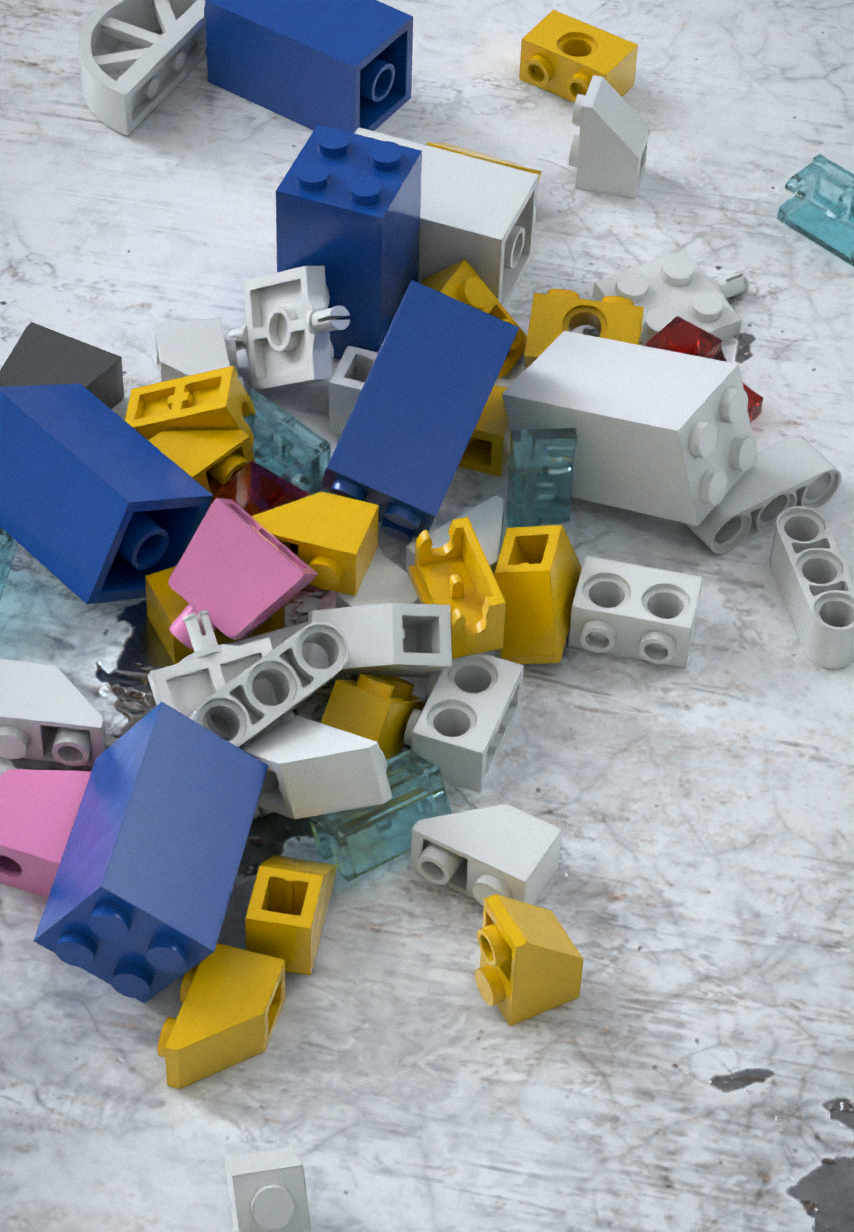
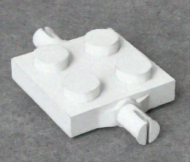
(676, 288)
(288, 328)
(209, 669)

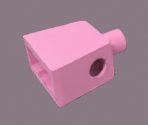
(235, 573)
(36, 824)

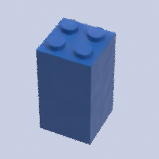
(313, 58)
(358, 214)
(418, 409)
(91, 492)
(152, 854)

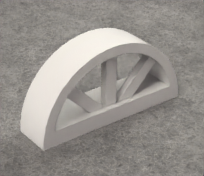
(150, 70)

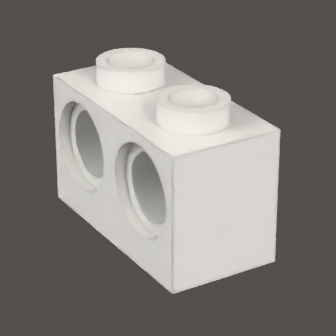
(634, 611)
(466, 717)

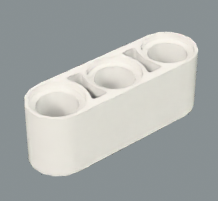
(780, 478)
(814, 586)
(290, 674)

